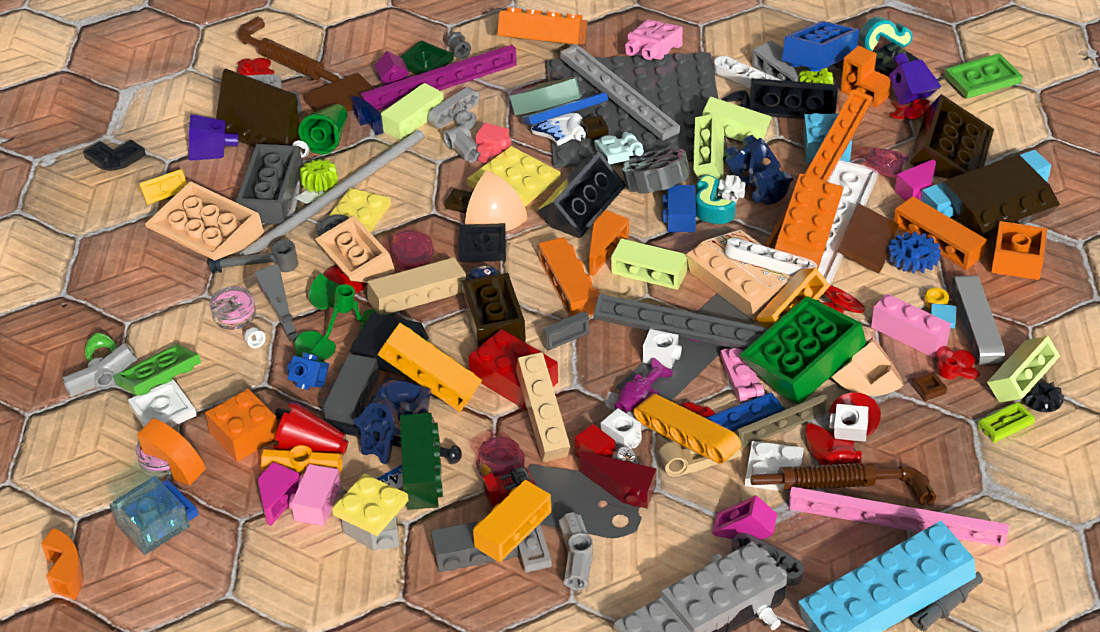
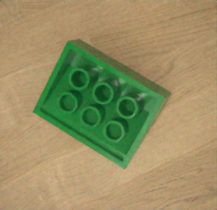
(804, 349)

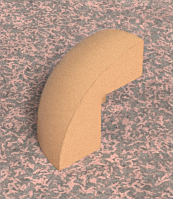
(495, 203)
(869, 372)

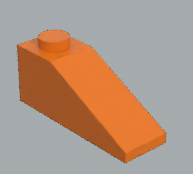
(606, 235)

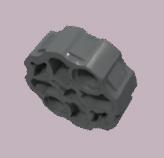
(656, 170)

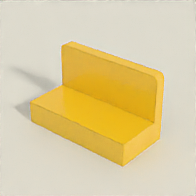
(162, 187)

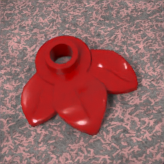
(258, 66)
(911, 110)
(956, 363)

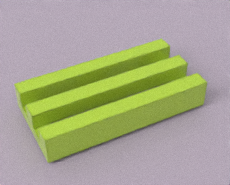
(1009, 424)

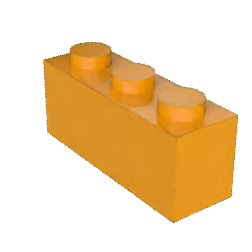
(804, 283)
(512, 520)

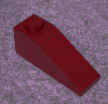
(622, 479)

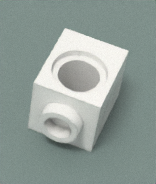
(662, 347)
(623, 429)
(855, 431)

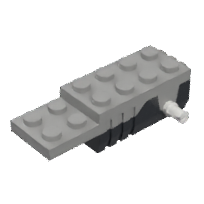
(716, 597)

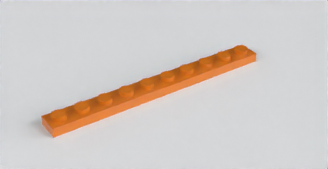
(833, 146)

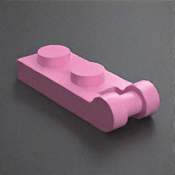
(742, 377)

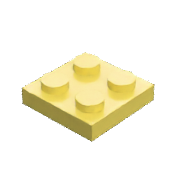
(364, 206)
(370, 504)

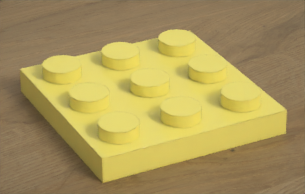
(522, 172)

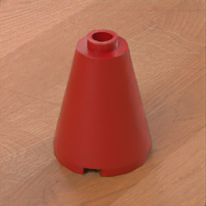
(308, 429)

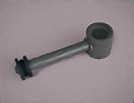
(282, 254)

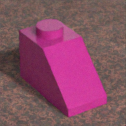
(914, 180)
(276, 488)
(748, 517)

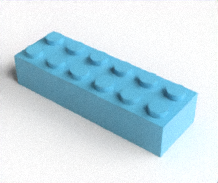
(891, 584)

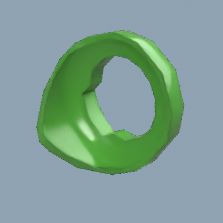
(96, 341)

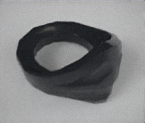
(741, 95)

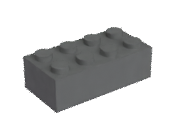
(271, 181)

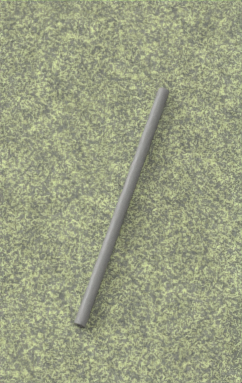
(332, 194)

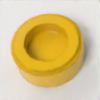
(936, 296)

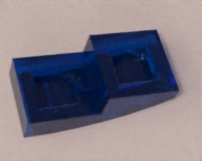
(367, 114)

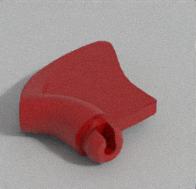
(828, 449)

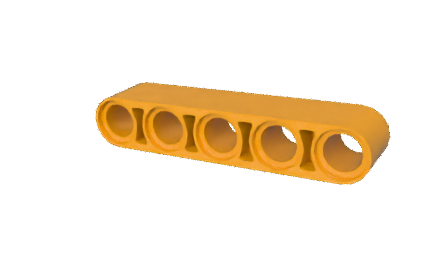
(687, 428)

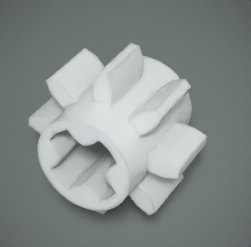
(731, 188)

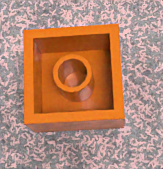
(1019, 250)
(242, 424)

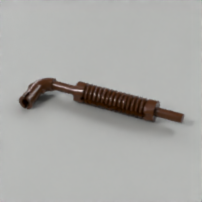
(283, 54)
(845, 476)

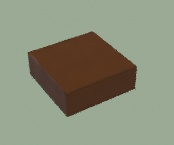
(929, 386)

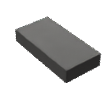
(566, 331)

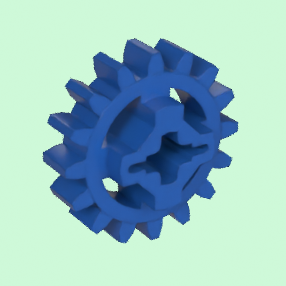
(914, 252)

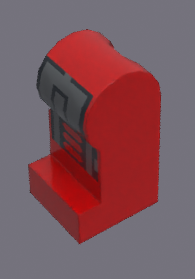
(499, 487)

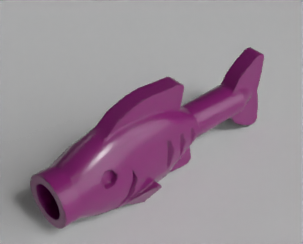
(641, 388)

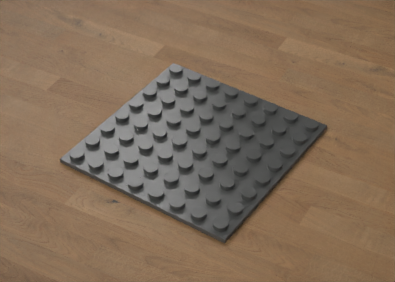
(675, 85)

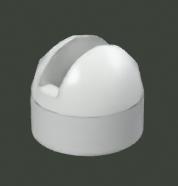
(304, 145)
(258, 335)

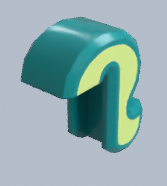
(883, 27)
(707, 205)

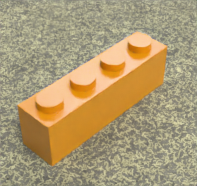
(429, 367)

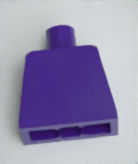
(912, 80)
(208, 138)

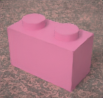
(315, 495)

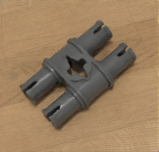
(943, 606)

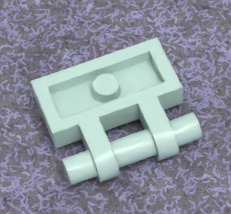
(619, 150)

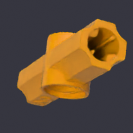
(299, 459)

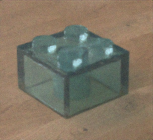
(149, 515)

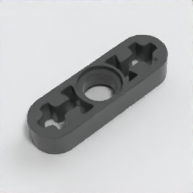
(788, 562)

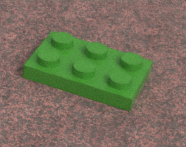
(983, 75)
(157, 369)

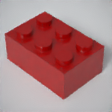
(497, 361)

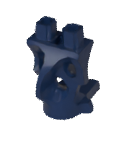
(767, 180)
(384, 412)

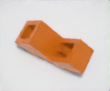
(168, 445)
(67, 573)

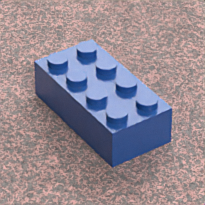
(819, 45)

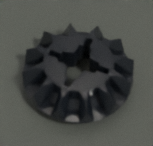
(1042, 403)

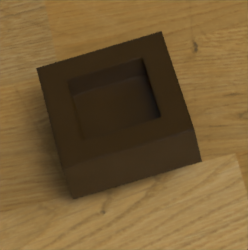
(595, 126)
(458, 200)

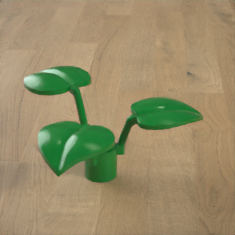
(324, 295)

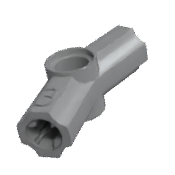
(100, 371)
(579, 551)

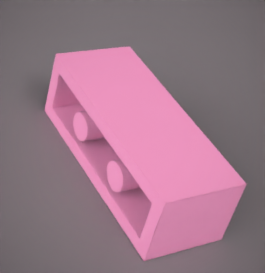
(910, 325)

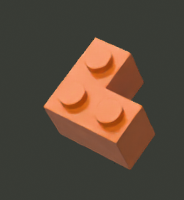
(860, 76)

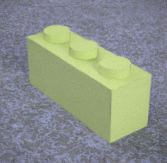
(411, 111)
(737, 120)
(709, 146)
(649, 264)
(1023, 369)

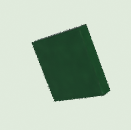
(425, 58)

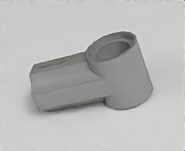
(460, 140)

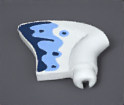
(561, 128)

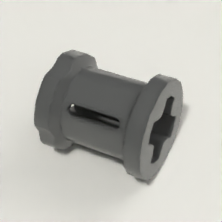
(461, 45)

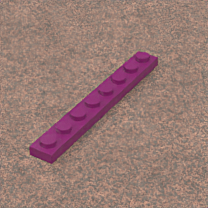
(444, 77)

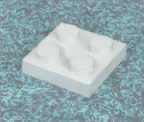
(164, 404)
(768, 457)

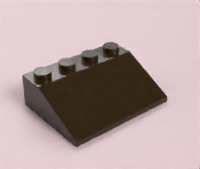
(257, 111)
(952, 139)
(998, 193)

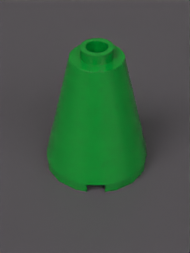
(324, 129)

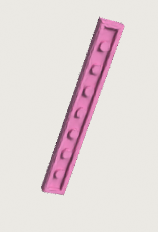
(896, 516)

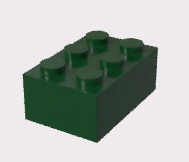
(421, 461)

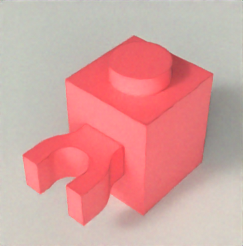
(492, 141)

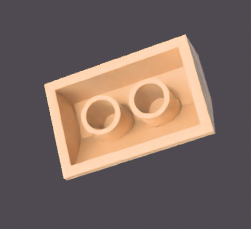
(356, 251)

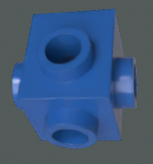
(307, 371)

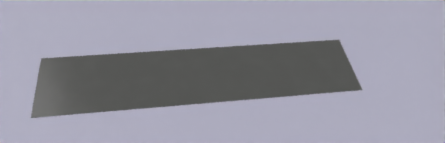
(694, 355)

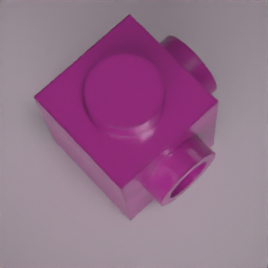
(391, 68)

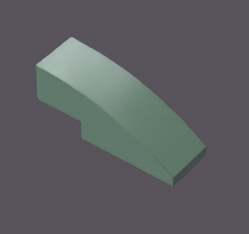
(545, 96)

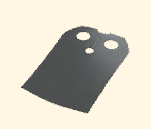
(578, 494)

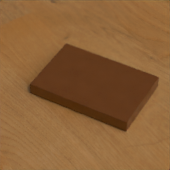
(338, 93)
(868, 238)

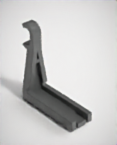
(273, 288)

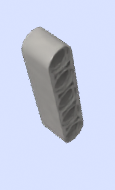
(977, 320)

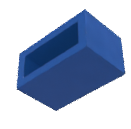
(680, 208)

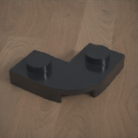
(117, 159)

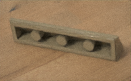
(782, 421)

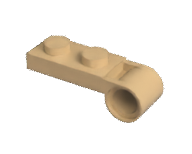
(683, 461)

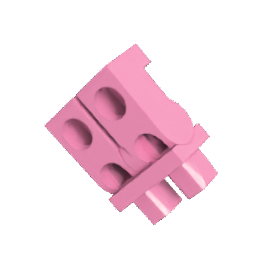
(653, 41)

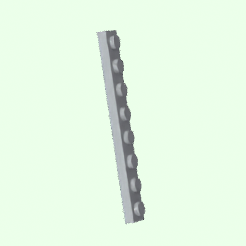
(620, 92)

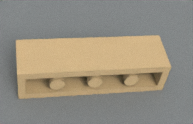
(415, 286)
(542, 407)

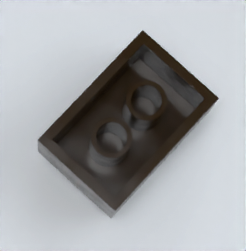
(492, 307)

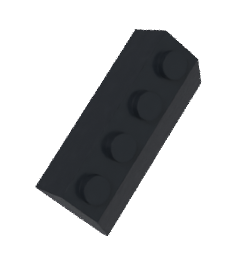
(792, 98)
(582, 196)

